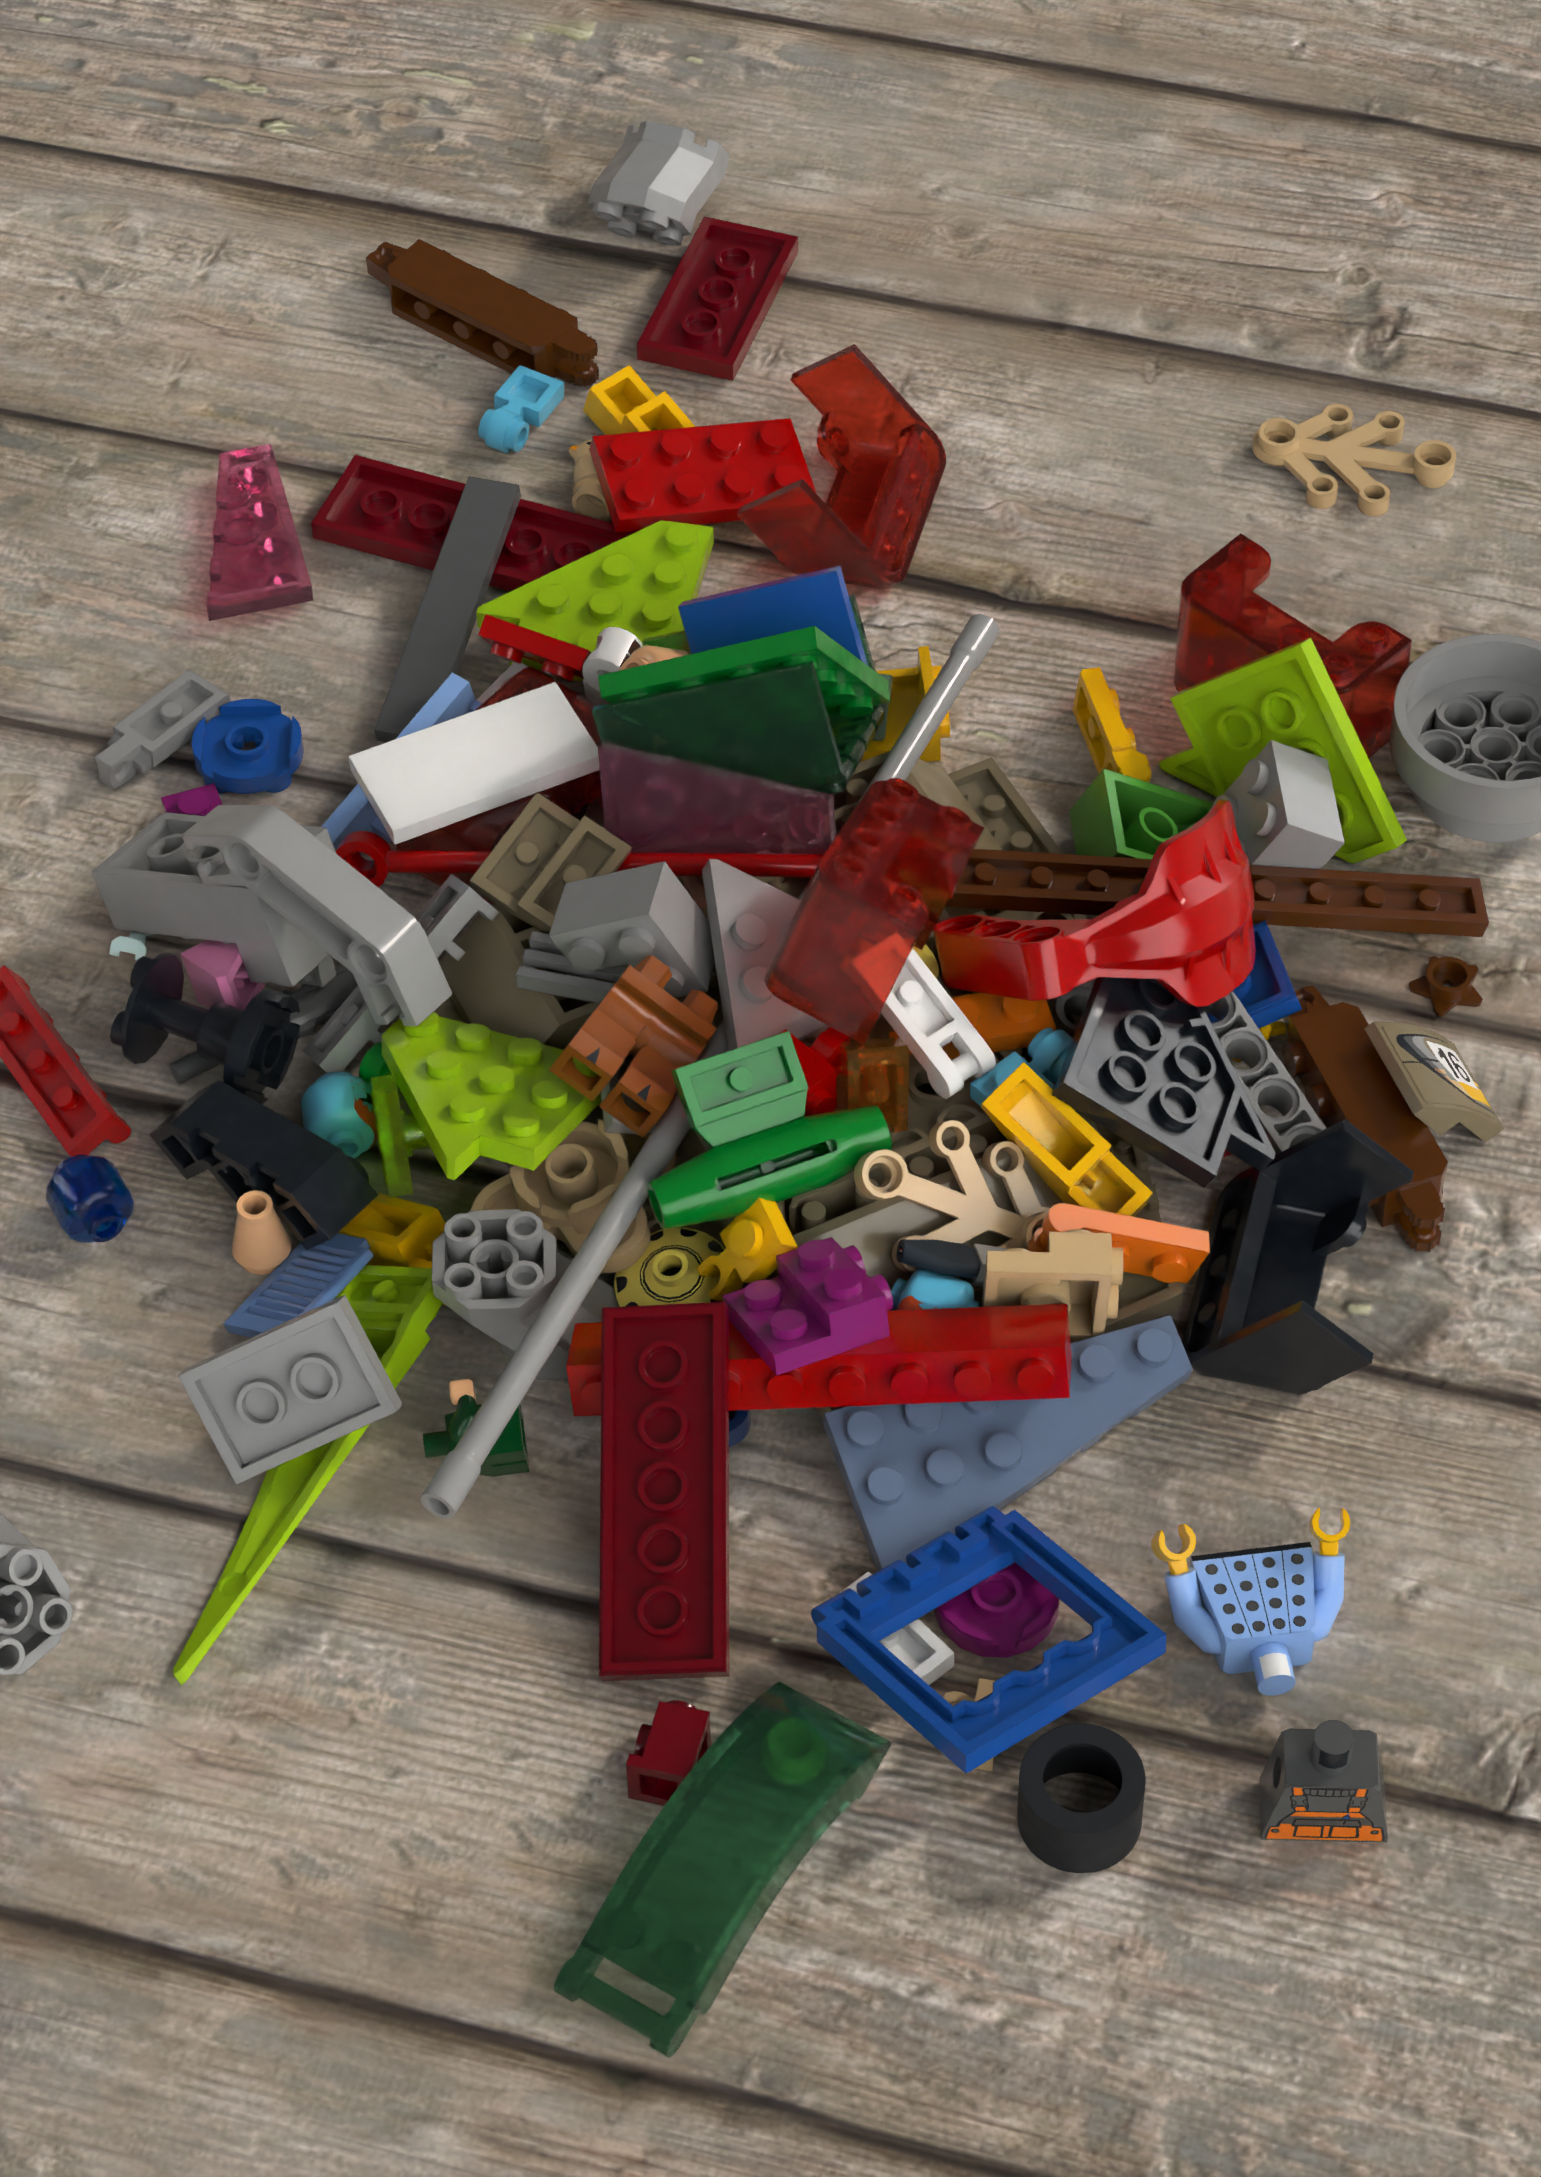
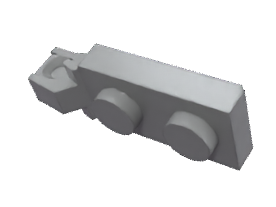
(158, 728)

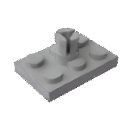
(290, 1389)

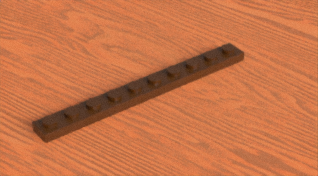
(1280, 893)

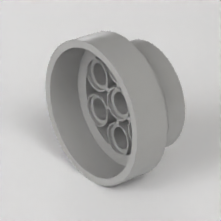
(1472, 736)

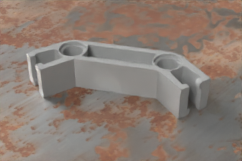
(327, 904)

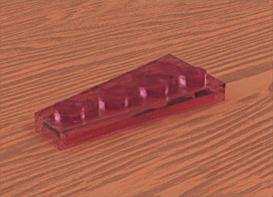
(255, 540)
(696, 808)

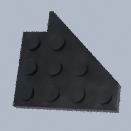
(1160, 1080)

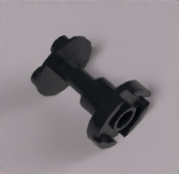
(250, 1043)

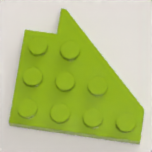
(622, 585)
(1295, 704)
(483, 1092)

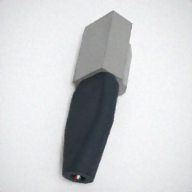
(947, 1258)

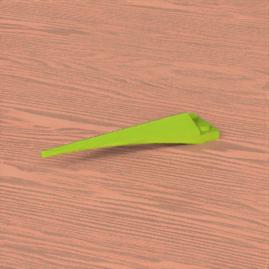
(394, 1312)

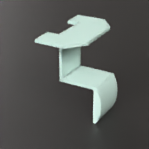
(133, 944)

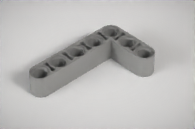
(1265, 1081)

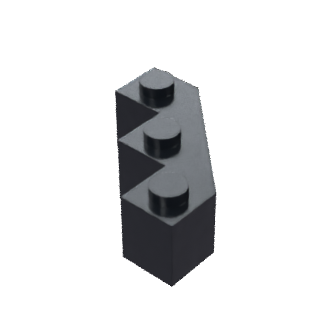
(257, 1149)

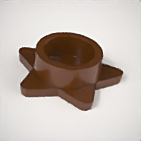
(1449, 971)

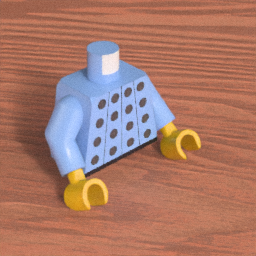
(1257, 1604)

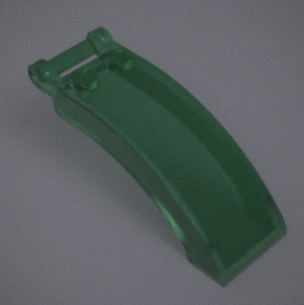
(721, 1859)

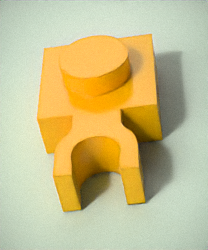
(750, 1250)

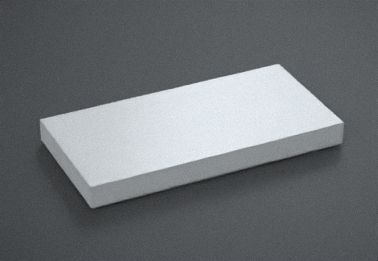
(475, 762)

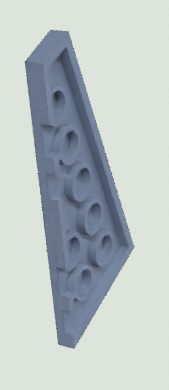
(939, 1464)

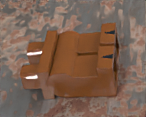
(652, 1028)

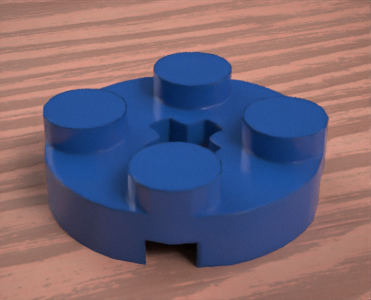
(257, 770)

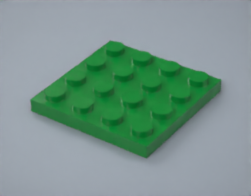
(844, 680)

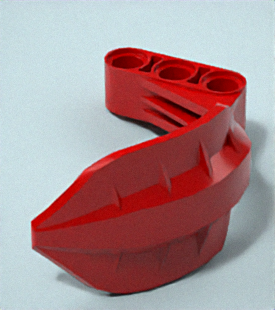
(1181, 928)

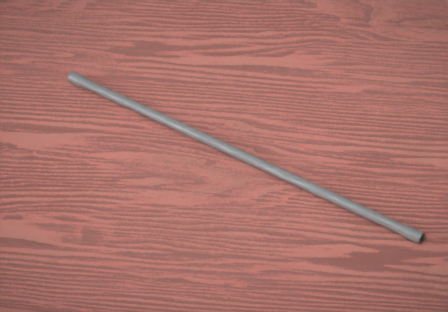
(464, 1463)

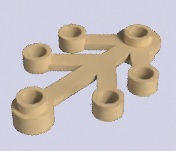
(1292, 445)
(972, 1208)

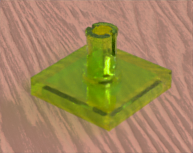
(396, 1135)

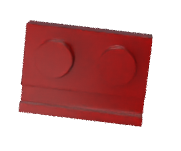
(516, 642)

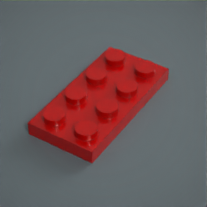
(695, 471)

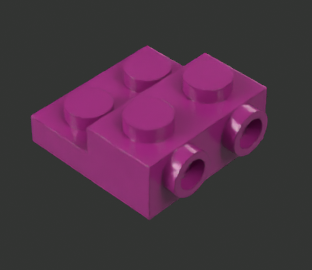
(813, 1307)

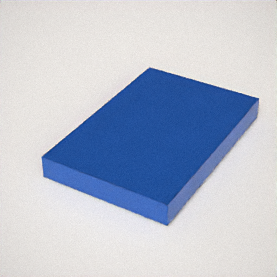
(773, 609)

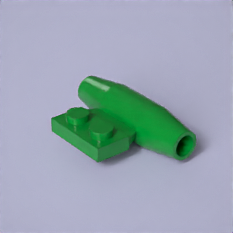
(761, 1143)

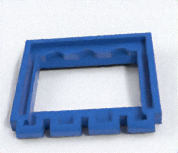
(1020, 1701)

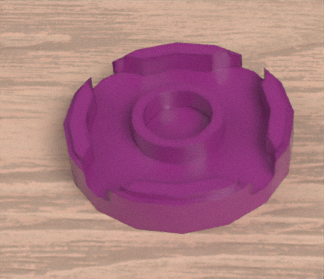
(1000, 1614)

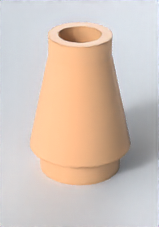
(259, 1236)

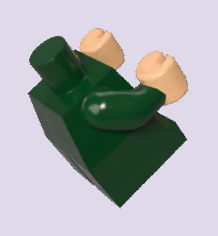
(510, 1450)

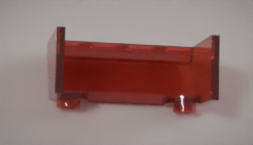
(883, 483)

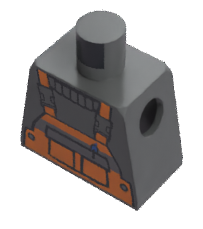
(1324, 1786)

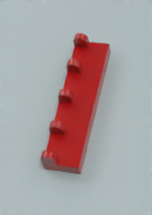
(52, 1073)

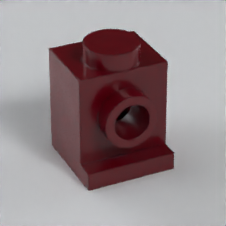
(667, 1751)

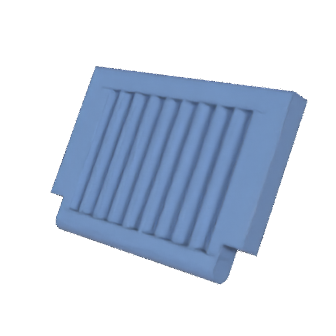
(301, 1284)

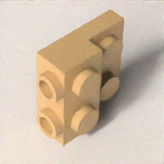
(1074, 1271)

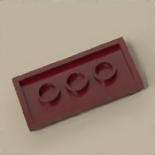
(717, 298)

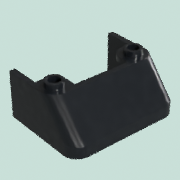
(1267, 1259)

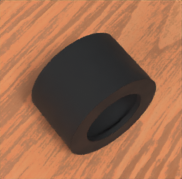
(1076, 1839)

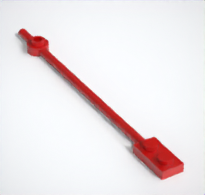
(468, 862)

